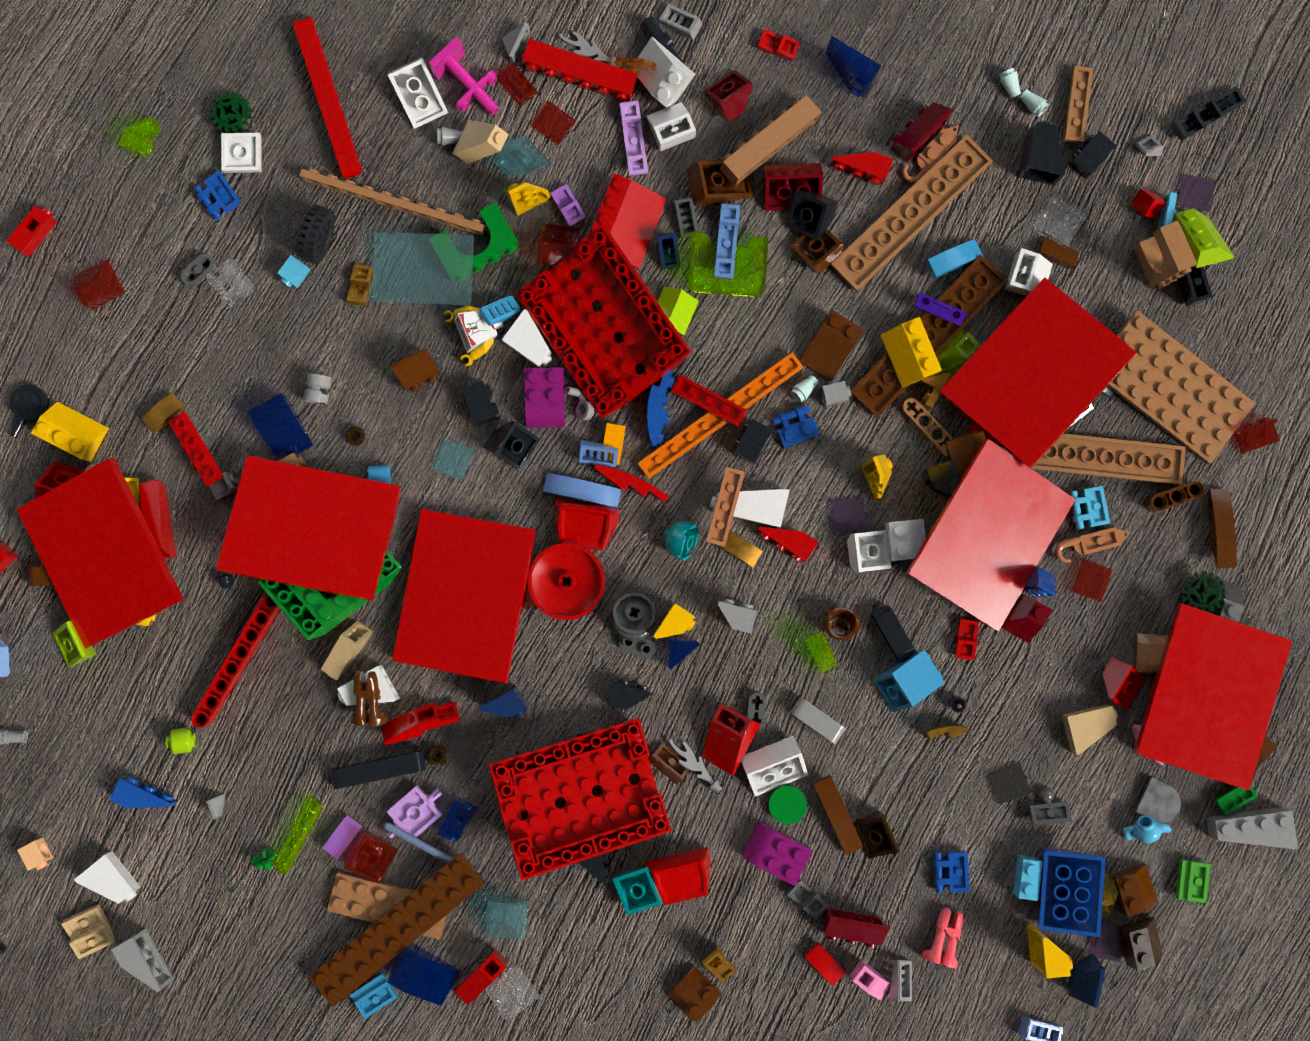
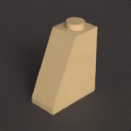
(479, 141)
(346, 650)
(1088, 726)

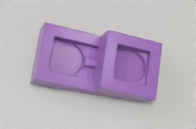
(567, 205)
(342, 837)

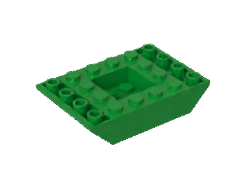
(318, 611)

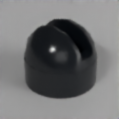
(225, 581)
(953, 705)

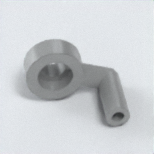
(584, 408)

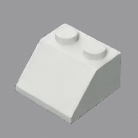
(905, 538)

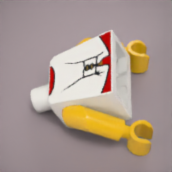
(473, 331)

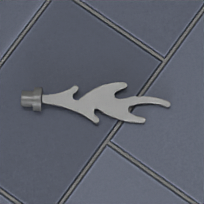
(588, 51)
(693, 765)

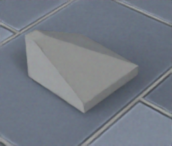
(1150, 146)
(216, 806)

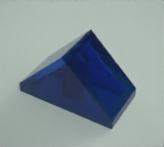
(679, 650)

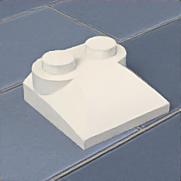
(869, 551)

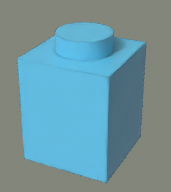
(293, 272)

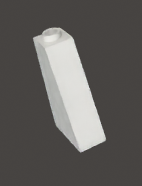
(760, 506)

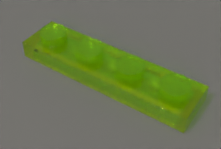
(297, 835)

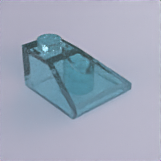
(520, 157)
(506, 917)

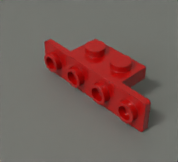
(196, 449)

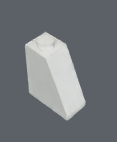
(527, 341)
(387, 690)
(109, 879)

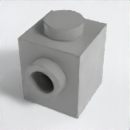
(835, 392)

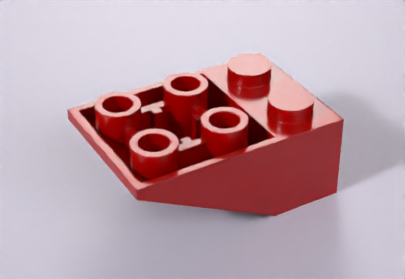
(729, 738)

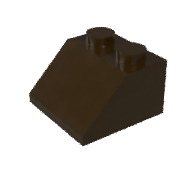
(1141, 943)

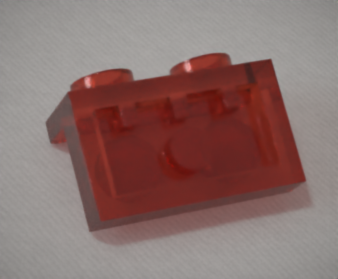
(1256, 436)

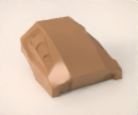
(1149, 652)

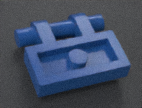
(223, 193)
(796, 432)
(957, 871)

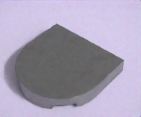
(1158, 801)

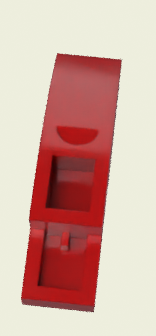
(417, 720)

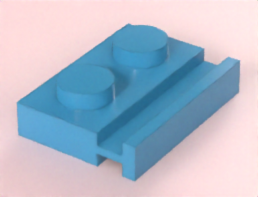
(374, 995)

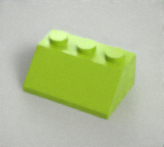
(1203, 238)

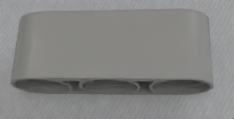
(817, 720)

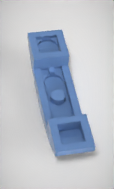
(727, 241)
(582, 490)

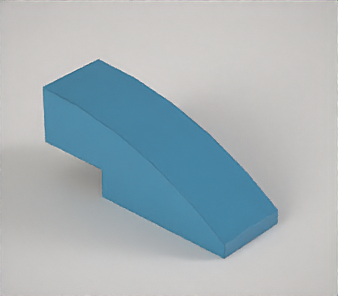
(953, 258)

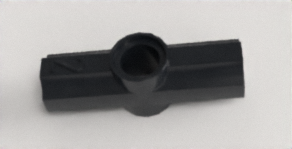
(652, 29)

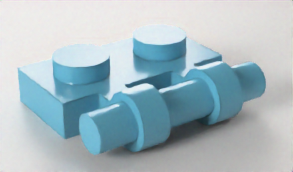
(1095, 507)

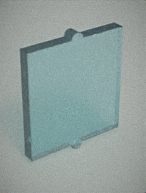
(453, 459)

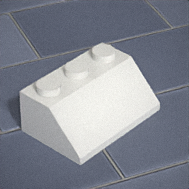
(774, 765)

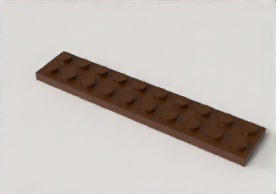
(967, 294)
(396, 929)

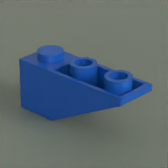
(1041, 583)
(133, 794)

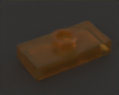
(635, 64)

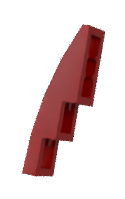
(624, 480)

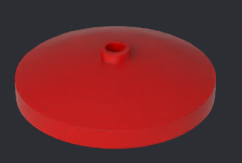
(562, 599)

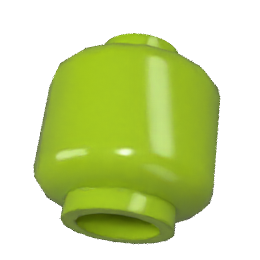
(181, 740)

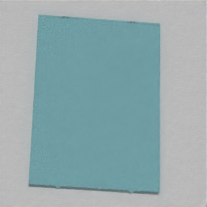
(423, 268)

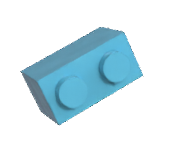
(1027, 877)

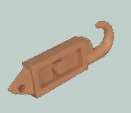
(933, 153)
(1092, 542)

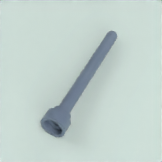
(417, 842)

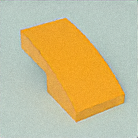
(614, 437)

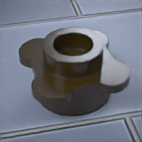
(442, 754)

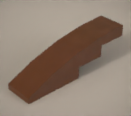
(1223, 528)
(837, 814)

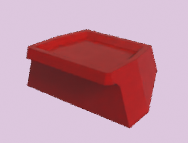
(585, 523)
(681, 875)

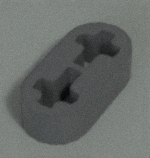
(761, 707)

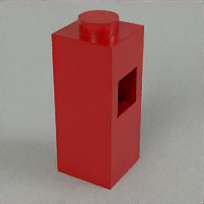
(32, 230)

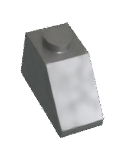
(1234, 603)

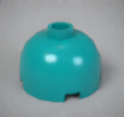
(681, 538)

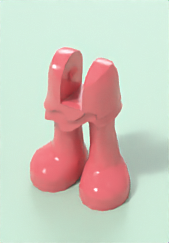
(953, 931)

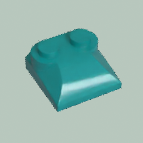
(637, 890)

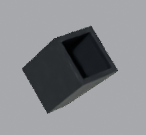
(1042, 155)

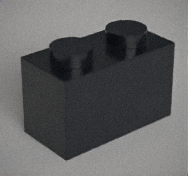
(1092, 155)
(1195, 286)
(479, 403)
(752, 441)

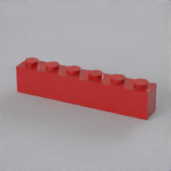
(579, 70)

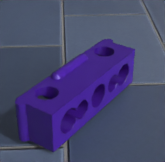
(939, 309)

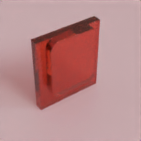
(553, 123)
(1092, 580)

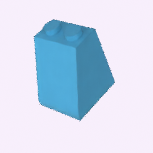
(909, 681)

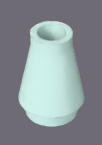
(1010, 82)
(1035, 103)
(803, 389)

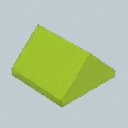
(678, 307)
(71, 645)

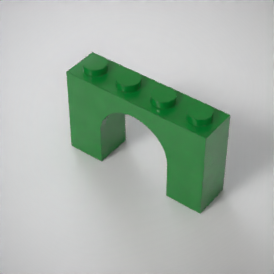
(501, 241)

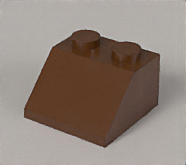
(416, 370)
(1134, 890)

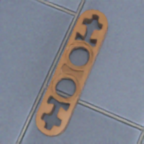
(926, 430)

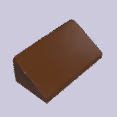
(1056, 253)
(667, 762)

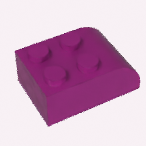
(545, 397)
(777, 853)

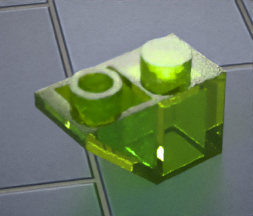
(139, 137)
(957, 350)
(820, 651)

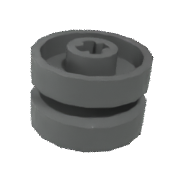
(623, 616)

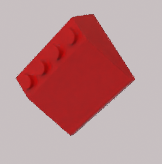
(630, 216)

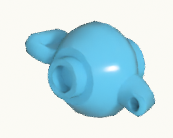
(1146, 830)

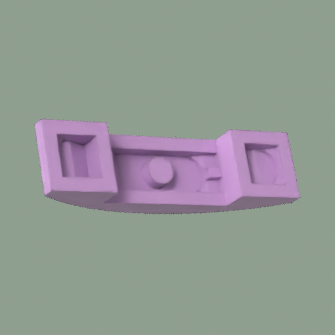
(633, 138)

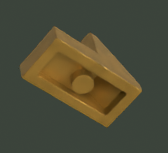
(935, 384)
(718, 964)

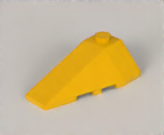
(526, 196)
(877, 472)

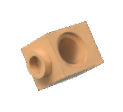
(35, 854)

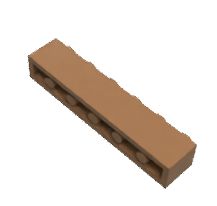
(770, 140)

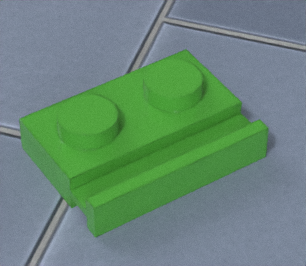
(1193, 881)

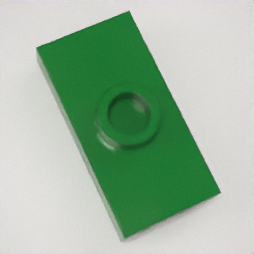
(1233, 799)

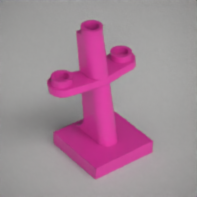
(448, 60)

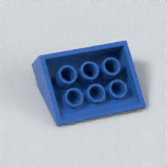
(1071, 892)

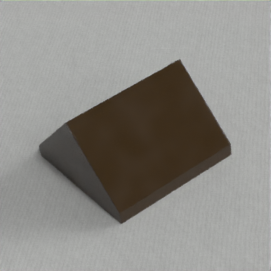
(876, 835)

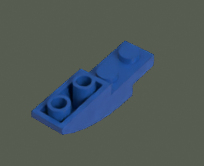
(657, 416)

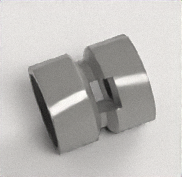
(317, 389)

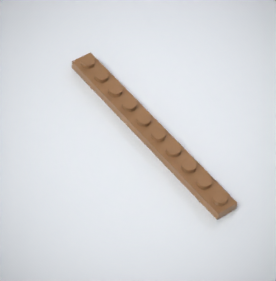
(385, 198)

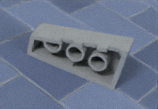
(1260, 827)

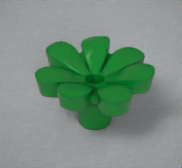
(263, 859)

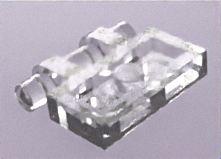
(236, 279)

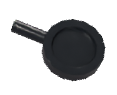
(28, 404)

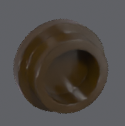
(355, 436)

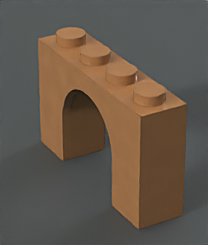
(1165, 255)

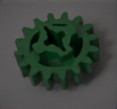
(229, 121)
(1204, 584)

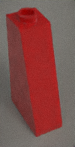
(157, 515)

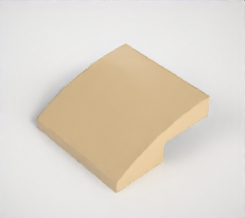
(88, 931)

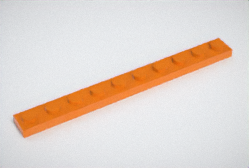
(709, 423)

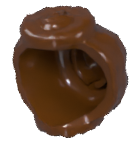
(841, 623)

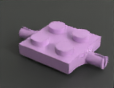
(415, 811)

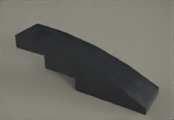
(1208, 113)

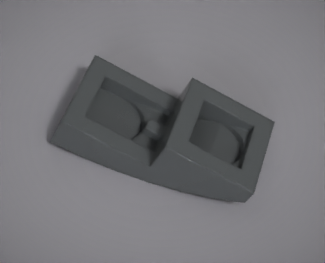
(807, 899)

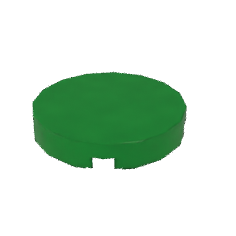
(787, 804)

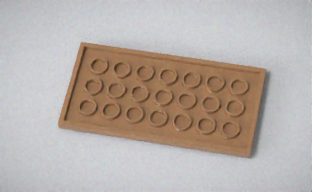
(1178, 390)

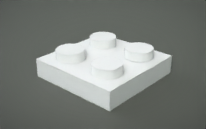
(240, 152)

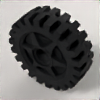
(315, 234)

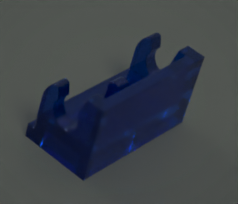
(456, 820)

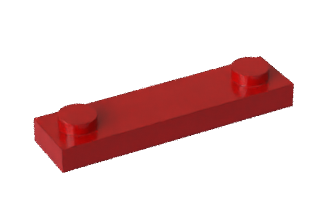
(709, 401)

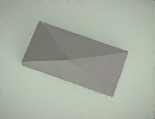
(515, 40)

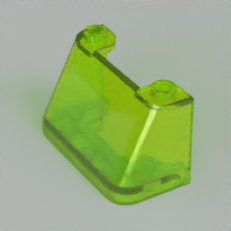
(749, 268)

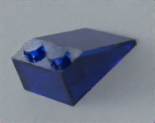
(853, 67)
(280, 426)
(424, 975)

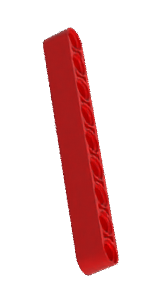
(327, 97)
(240, 662)

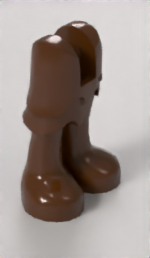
(371, 692)

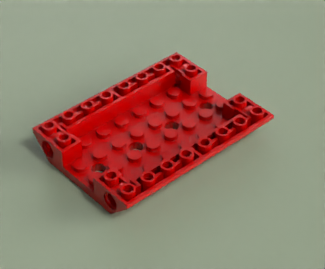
(587, 337)
(586, 822)

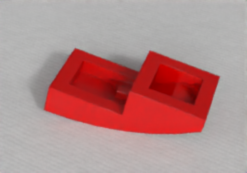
(778, 45)
(966, 638)
(825, 964)

